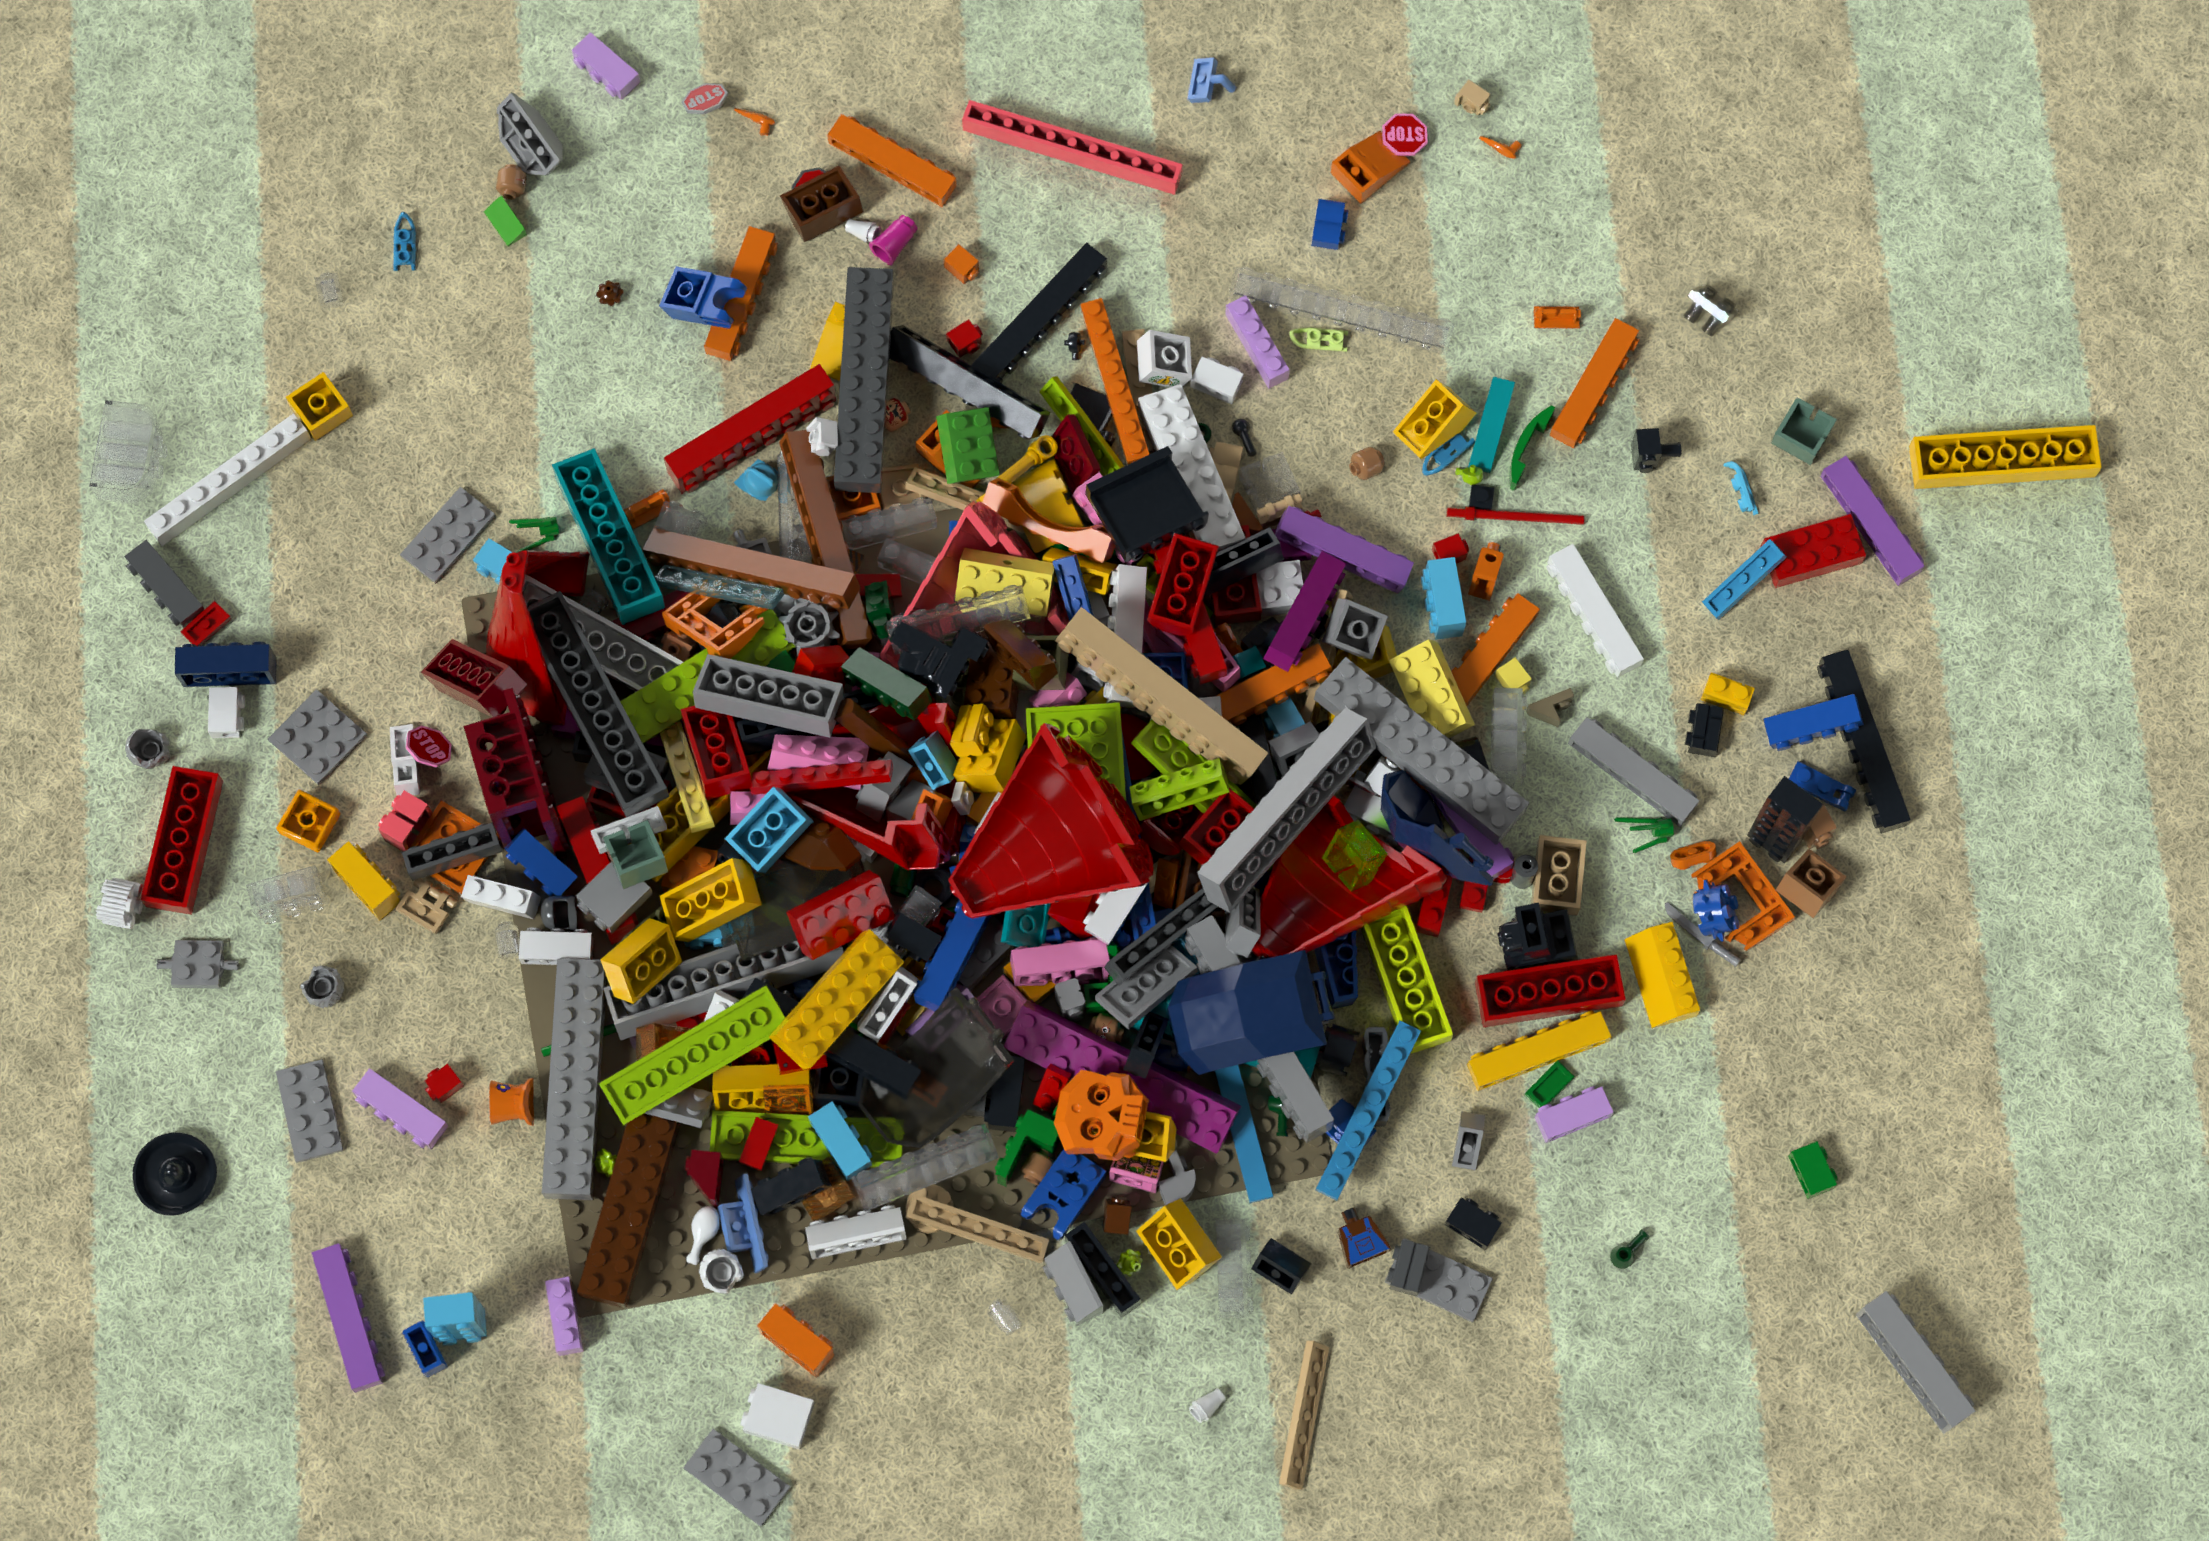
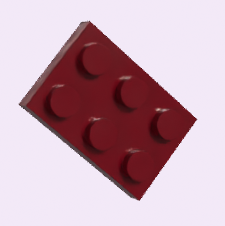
(1074, 453)

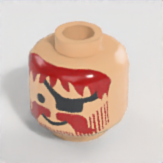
(896, 414)

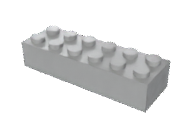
(768, 695)
(1915, 1361)

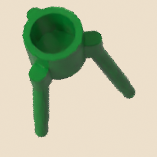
(547, 527)
(1660, 828)

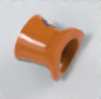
(511, 1102)

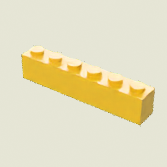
(1538, 1051)

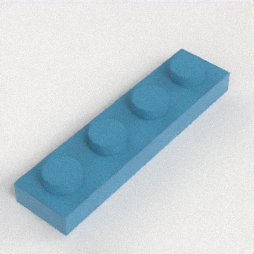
(1744, 579)

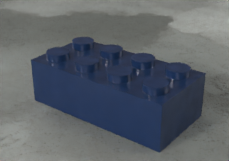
(225, 665)

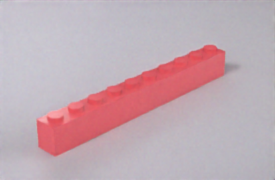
(1072, 147)

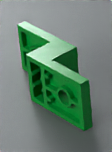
(1032, 1131)

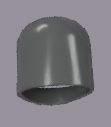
(559, 912)

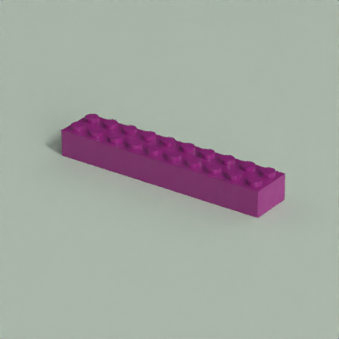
(1052, 1039)

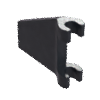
(1096, 408)

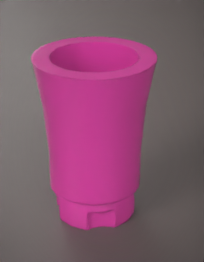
(893, 239)

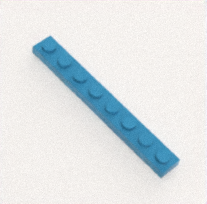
(1368, 1111)

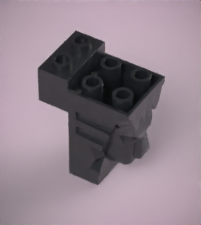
(933, 660)
(1537, 938)

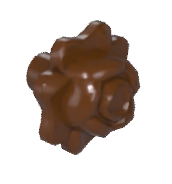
(609, 293)

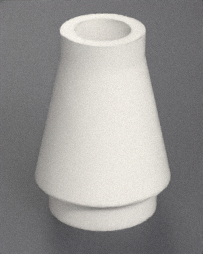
(863, 230)
(1205, 1406)

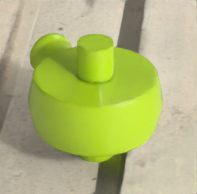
(1471, 474)

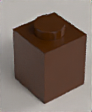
(1117, 1215)

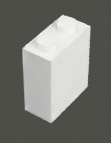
(777, 1416)

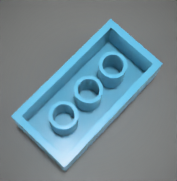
(455, 1318)

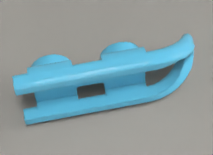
(1741, 483)

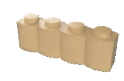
(1227, 462)

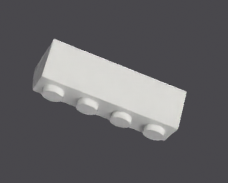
(856, 1232)

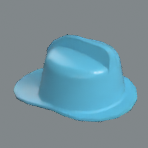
(758, 480)

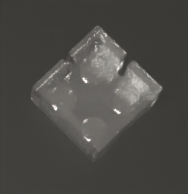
(1270, 484)

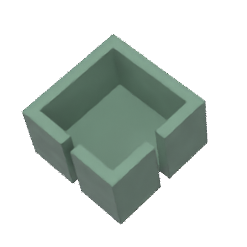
(1801, 435)
(638, 860)

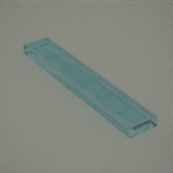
(719, 587)

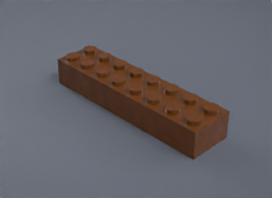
(628, 1210)

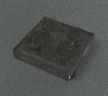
(1706, 298)

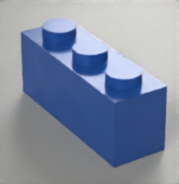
(539, 863)

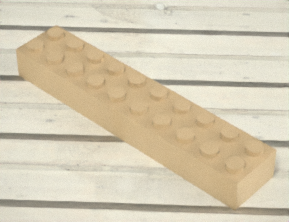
(1160, 696)

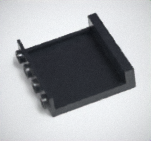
(1145, 504)

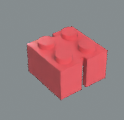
(406, 814)

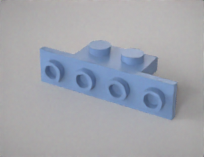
(741, 1225)

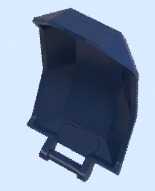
(1416, 823)
(1248, 1012)

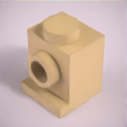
(1473, 98)

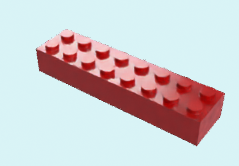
(750, 429)

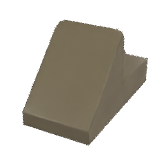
(1545, 708)

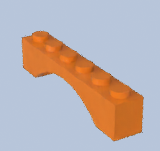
(1010, 503)

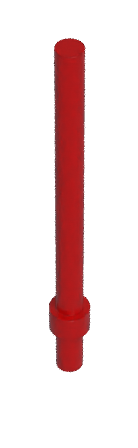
(1470, 513)

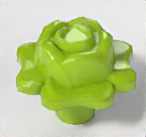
(605, 1162)
(1130, 1262)

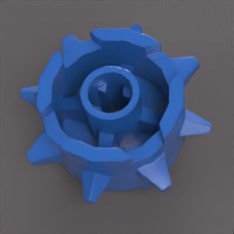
(1716, 910)

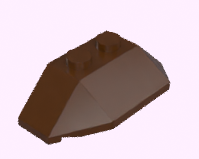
(823, 848)

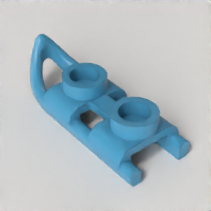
(404, 237)
(1443, 456)

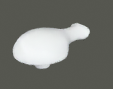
(704, 1228)

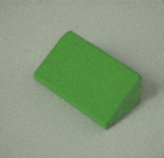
(505, 221)

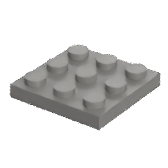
(317, 737)

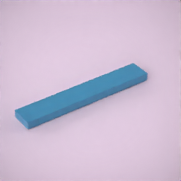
(1245, 1136)

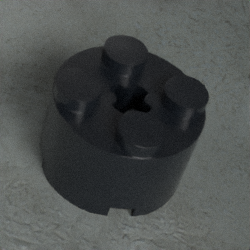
(1338, 1050)

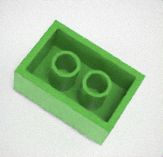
(967, 445)

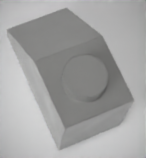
(1468, 1140)

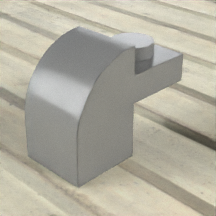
(1181, 1184)

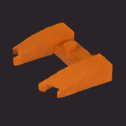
(688, 618)
(1774, 911)

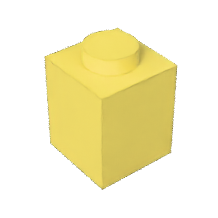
(1513, 676)

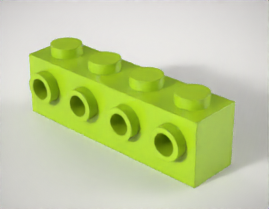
(1179, 789)

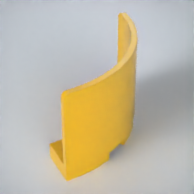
(1045, 492)

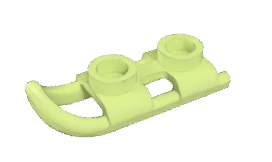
(1314, 337)

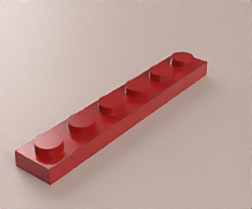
(822, 776)

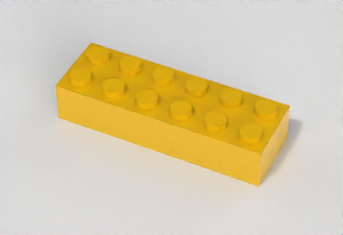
(836, 999)

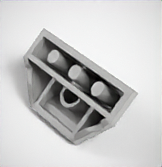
(528, 137)

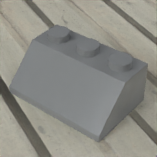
(1072, 1284)

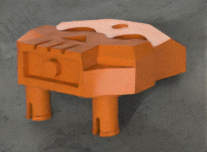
(1082, 1112)

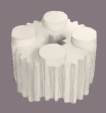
(120, 903)

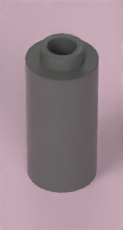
(1524, 871)

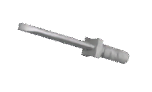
(1708, 941)

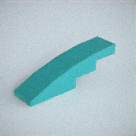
(1491, 424)

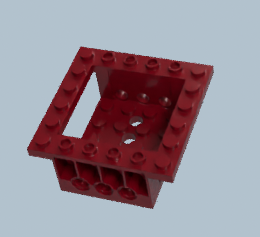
(514, 776)

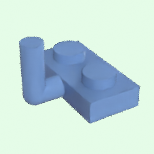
(1203, 80)

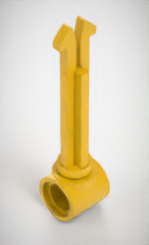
(1032, 457)

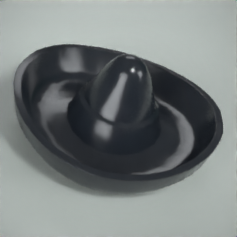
(174, 1173)

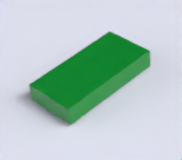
(1549, 1084)

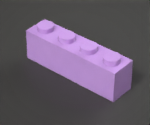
(1257, 342)
(400, 1109)

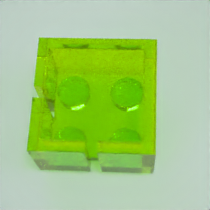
(1356, 846)

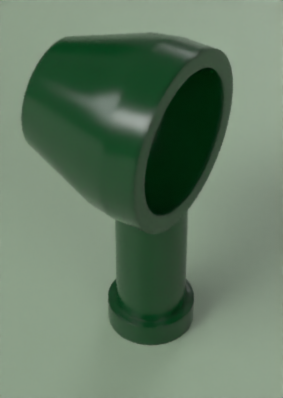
(1274, 1105)
(1629, 1249)

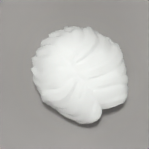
(720, 1271)

